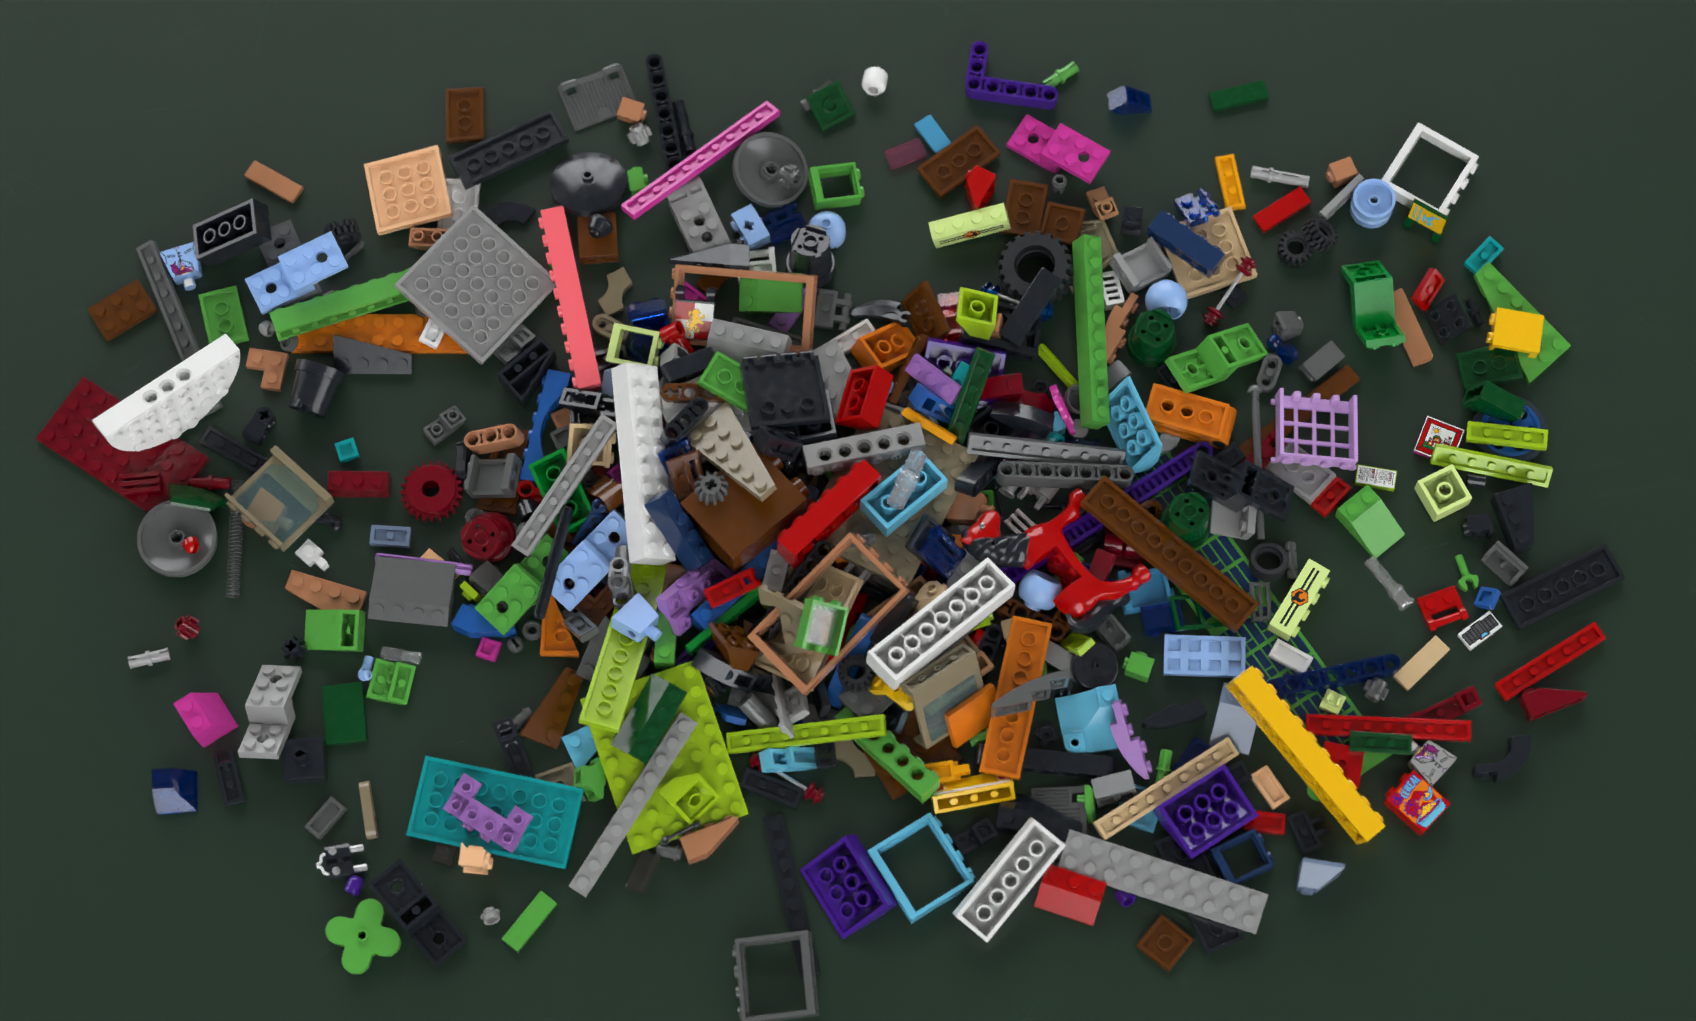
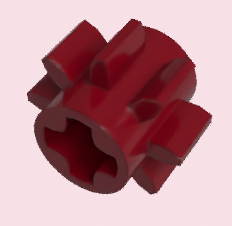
(187, 627)

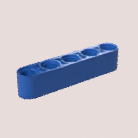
(835, 688)

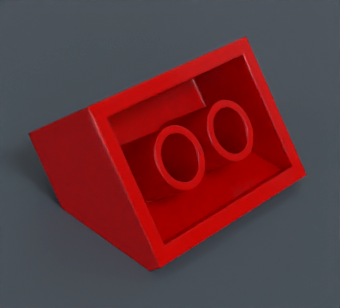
(864, 398)
(1070, 894)

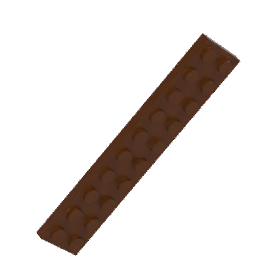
(1169, 554)

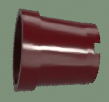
(476, 539)

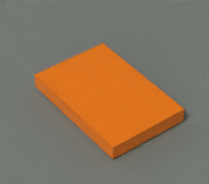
(970, 715)

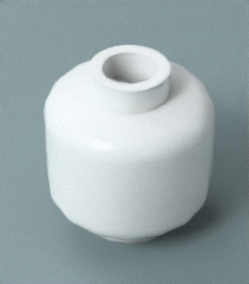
(874, 81)

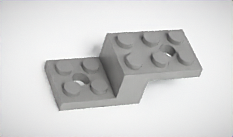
(270, 712)

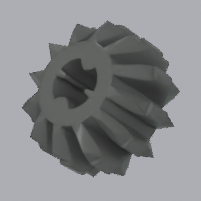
(718, 490)

